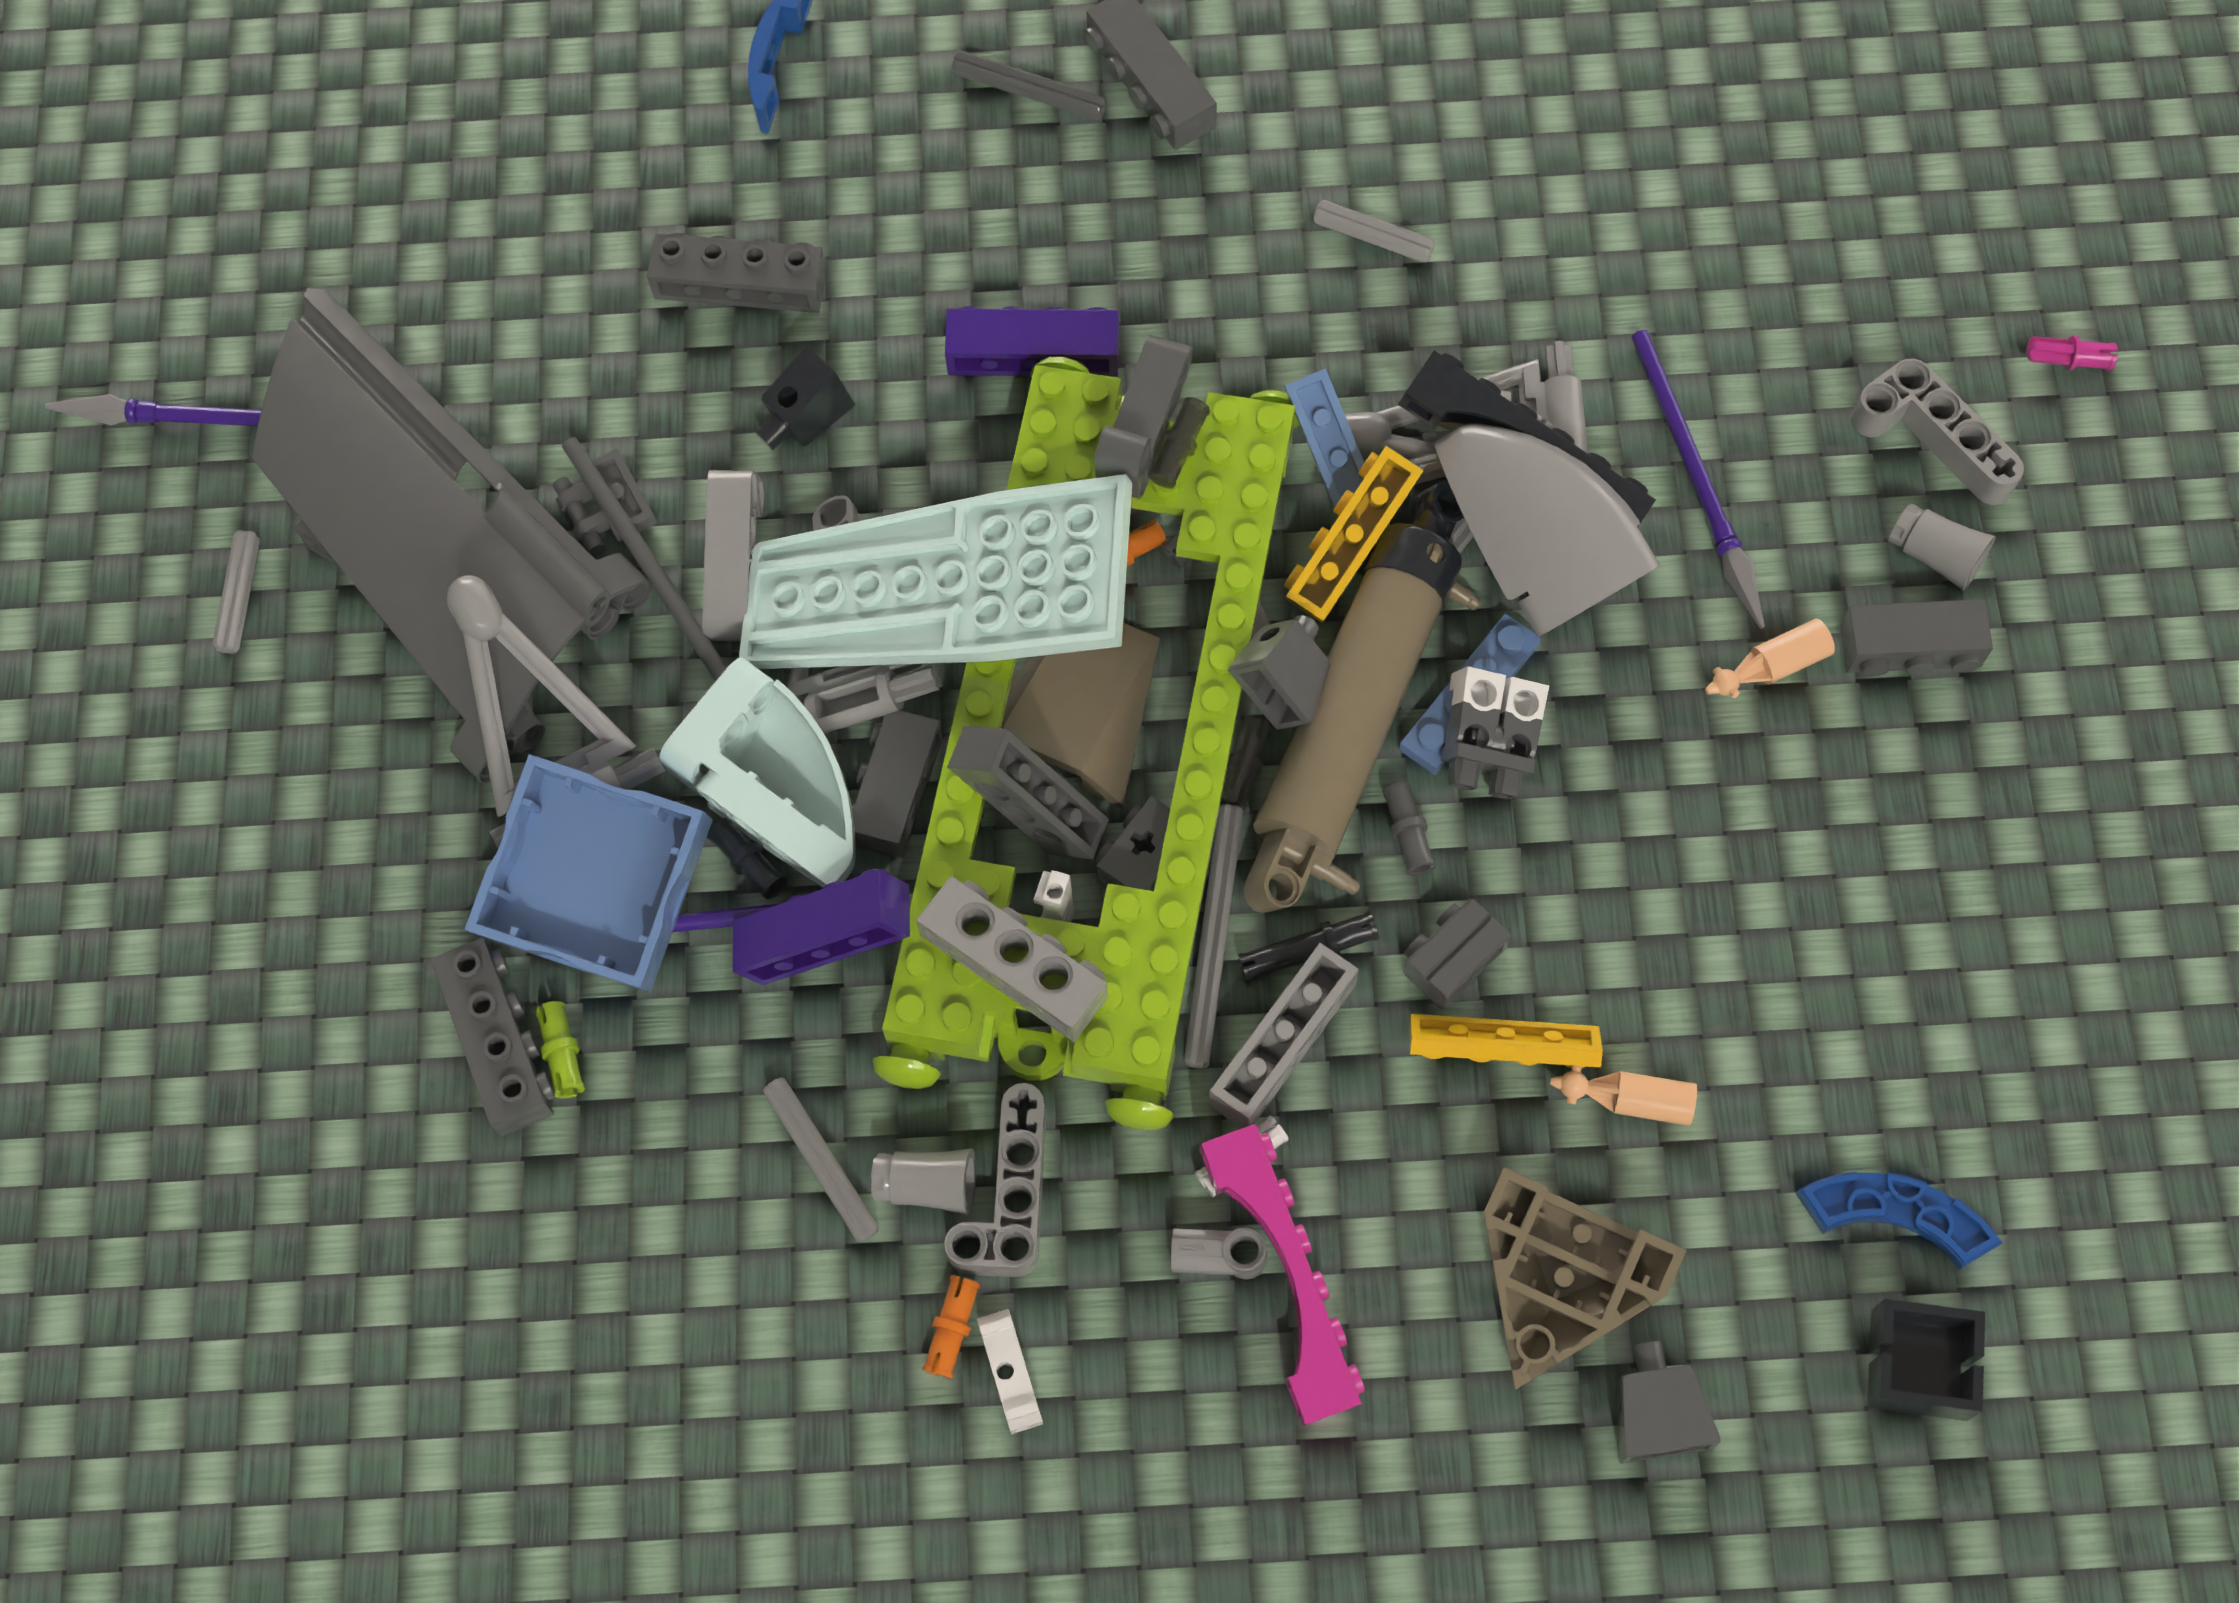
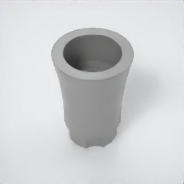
(1942, 544)
(926, 1179)

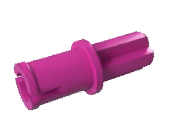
(2072, 352)

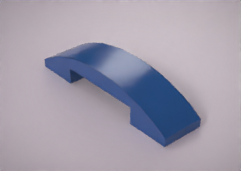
(765, 47)

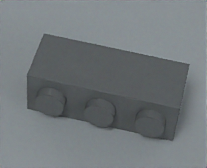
(1916, 637)
(894, 781)

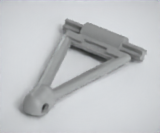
(1556, 400)
(481, 620)
(856, 692)

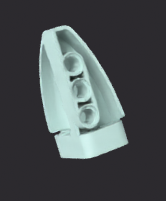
(767, 771)

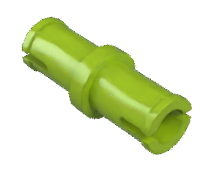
(559, 1049)

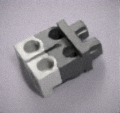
(1492, 730)

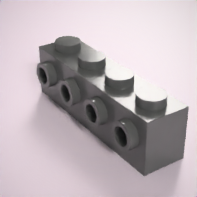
(1151, 71)
(737, 272)
(493, 1037)

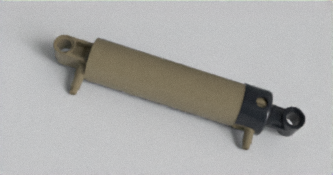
(1369, 671)

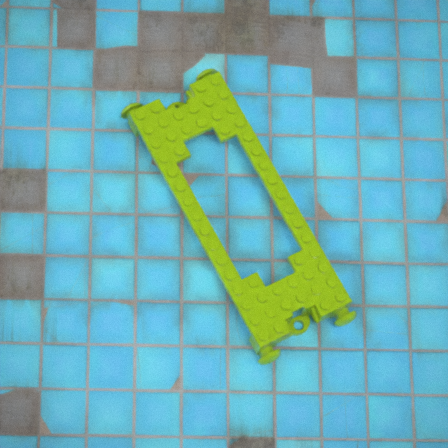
(1143, 935)

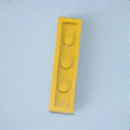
(1505, 1040)

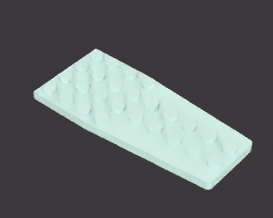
(947, 582)

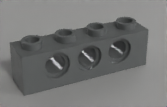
(1028, 792)

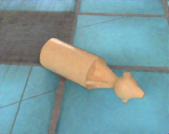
(1776, 658)
(1633, 1094)

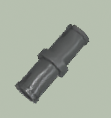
(1409, 828)

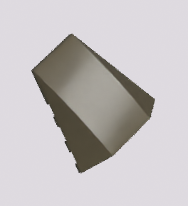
(1086, 710)

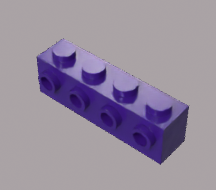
(1017, 338)
(821, 927)

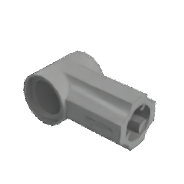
(1212, 1252)

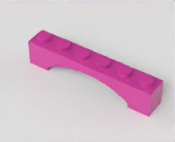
(1243, 1169)

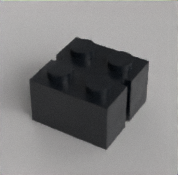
(1923, 1359)

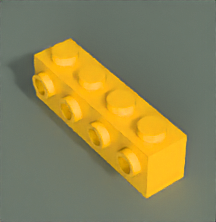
(1353, 535)

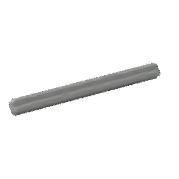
(1213, 937)

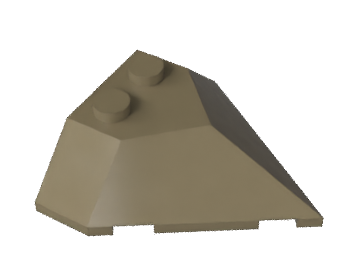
(1566, 1273)

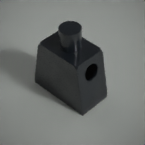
(803, 401)

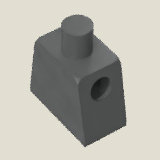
(1283, 671)
(1661, 1409)

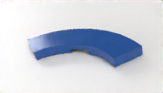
(1903, 1203)

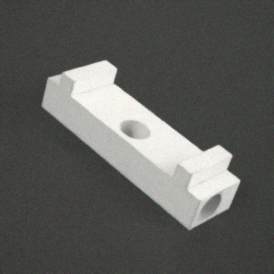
(1056, 896)
(1016, 1392)

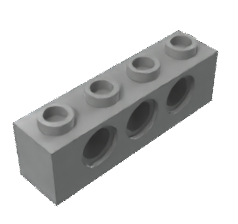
(1063, 1009)
(1283, 1037)

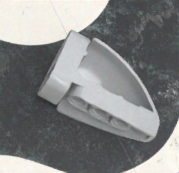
(1543, 522)

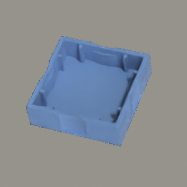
(589, 874)

